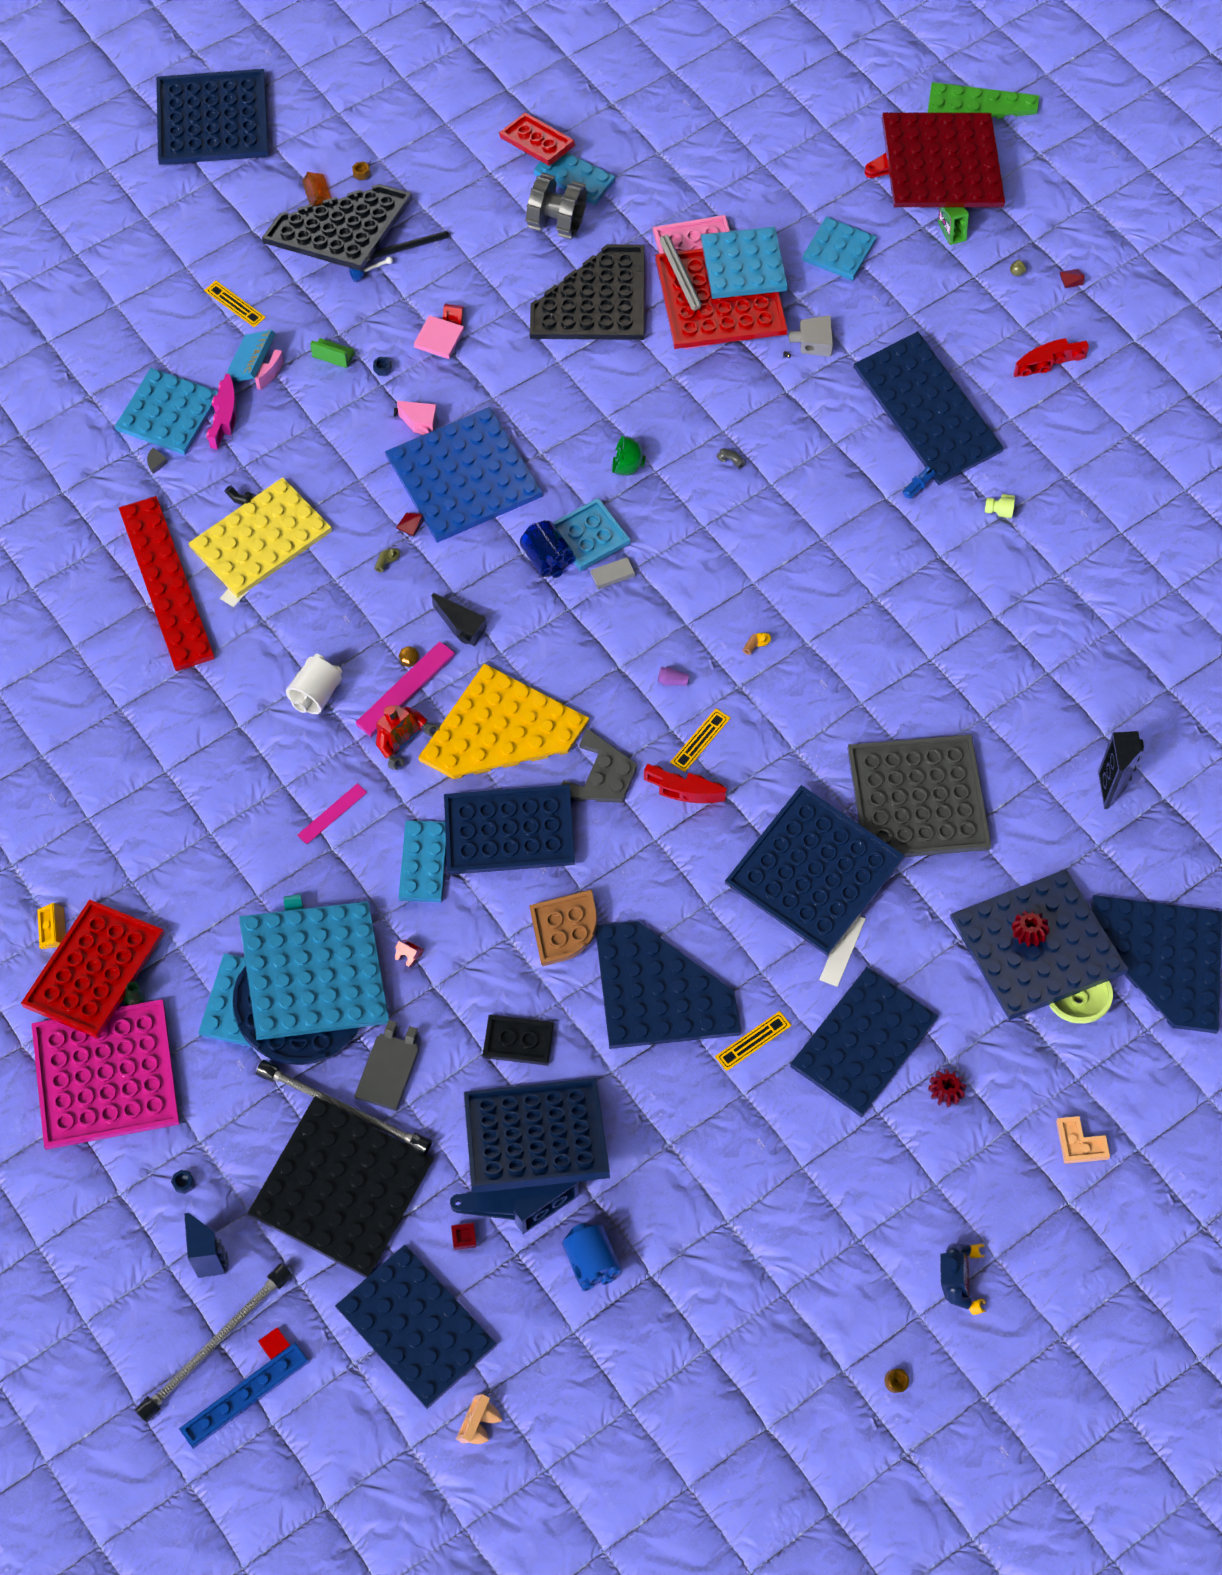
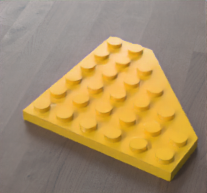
(499, 726)

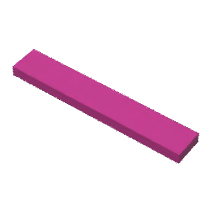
(407, 686)

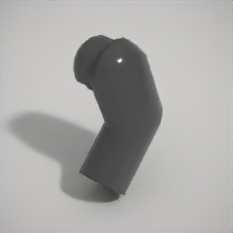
(731, 455)

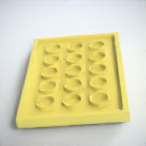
(260, 537)

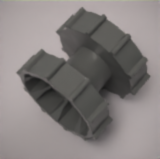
(547, 203)

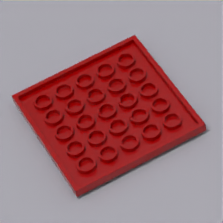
(719, 318)

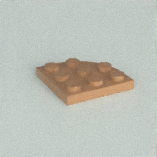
(564, 926)

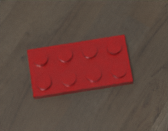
(537, 139)

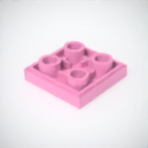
(439, 337)

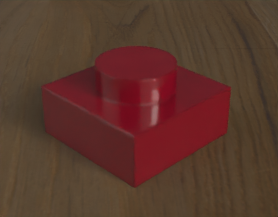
(463, 1236)

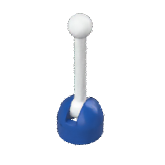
(357, 275)

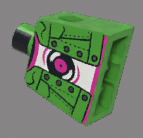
(953, 223)

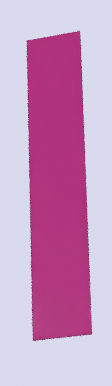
(331, 813)

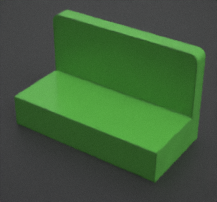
(332, 352)

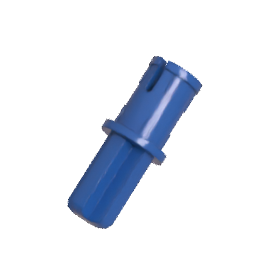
(918, 483)

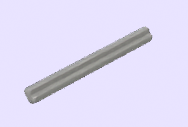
(680, 272)

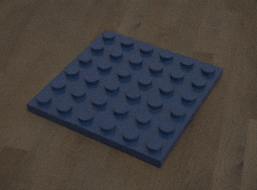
(211, 116)
(814, 870)
(1031, 977)
(535, 1135)

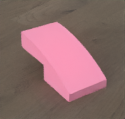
(269, 371)

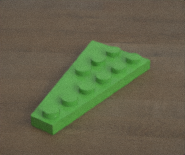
(965, 99)

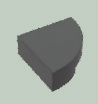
(155, 460)

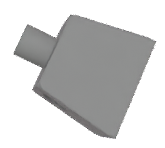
(814, 336)

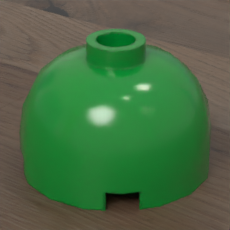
(628, 457)

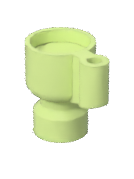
(1003, 506)

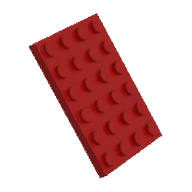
(92, 967)

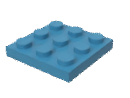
(839, 248)
(591, 533)

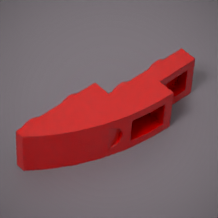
(1054, 352)
(692, 789)

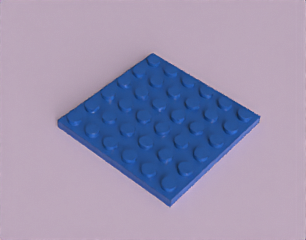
(463, 474)

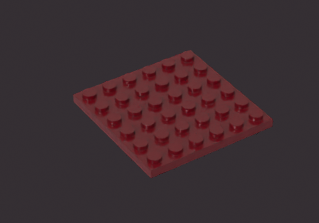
(942, 160)

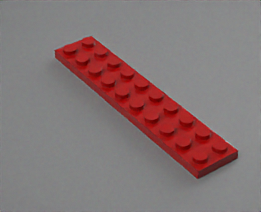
(166, 583)

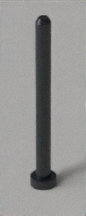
(410, 244)

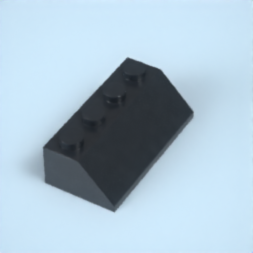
(1119, 764)

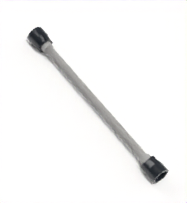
(271, 1073)
(150, 1406)

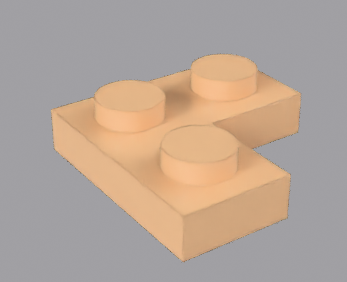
(1078, 1148)

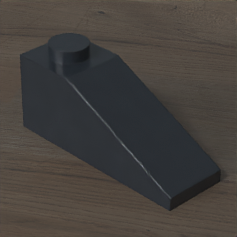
(463, 622)

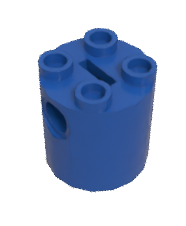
(591, 1255)

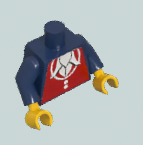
(955, 1276)

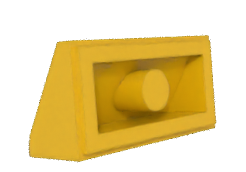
(51, 925)

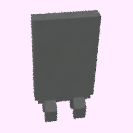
(388, 1068)

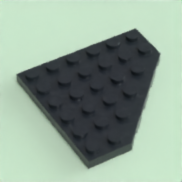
(340, 229)
(596, 300)

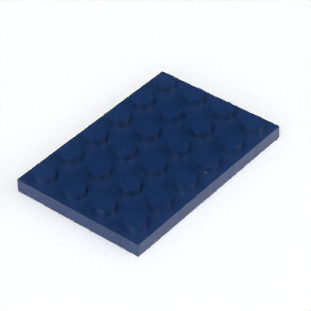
(509, 829)
(864, 1041)
(416, 1326)

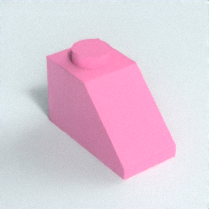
(418, 416)

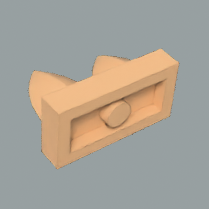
(479, 1411)

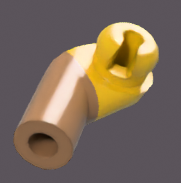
(756, 640)

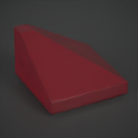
(1072, 278)
(410, 523)

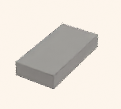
(612, 573)

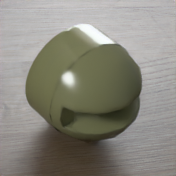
(1017, 268)

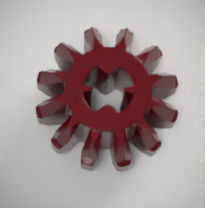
(1030, 928)
(952, 1094)

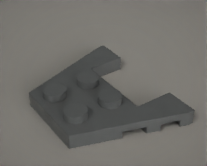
(609, 775)

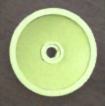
(1094, 1004)

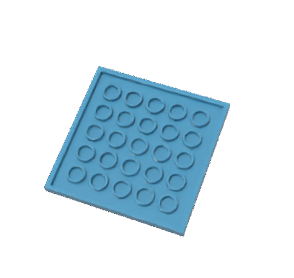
(313, 970)

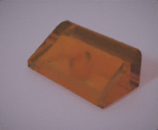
(315, 188)

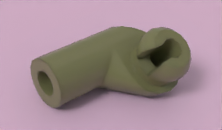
(385, 557)

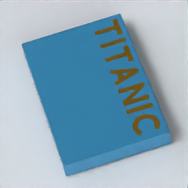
(250, 355)

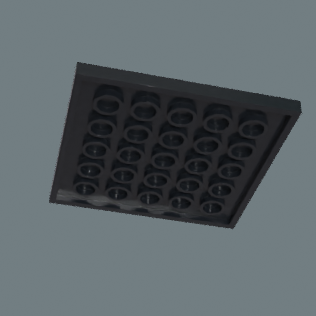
(340, 1187)

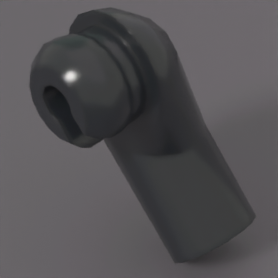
(238, 498)

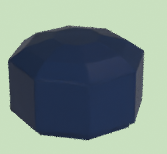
(382, 366)
(182, 1181)

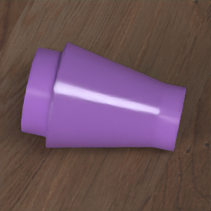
(672, 677)

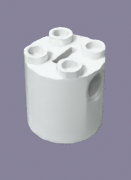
(314, 685)

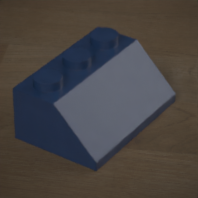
(204, 1249)

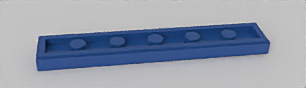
(244, 1395)

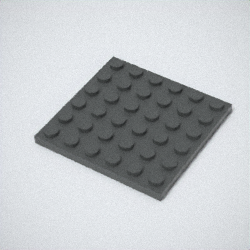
(920, 794)

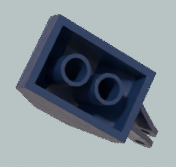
(524, 1205)

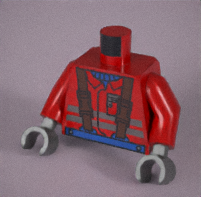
(397, 729)

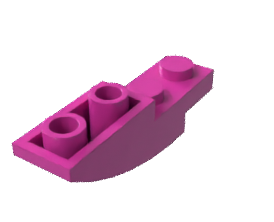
(225, 412)

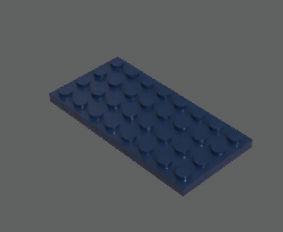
(928, 407)

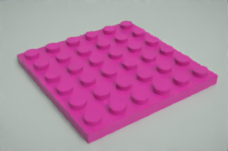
(107, 1083)

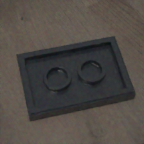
(518, 1040)

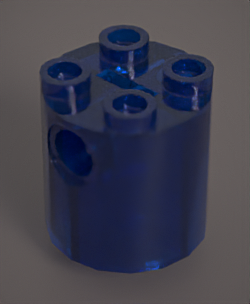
(546, 549)

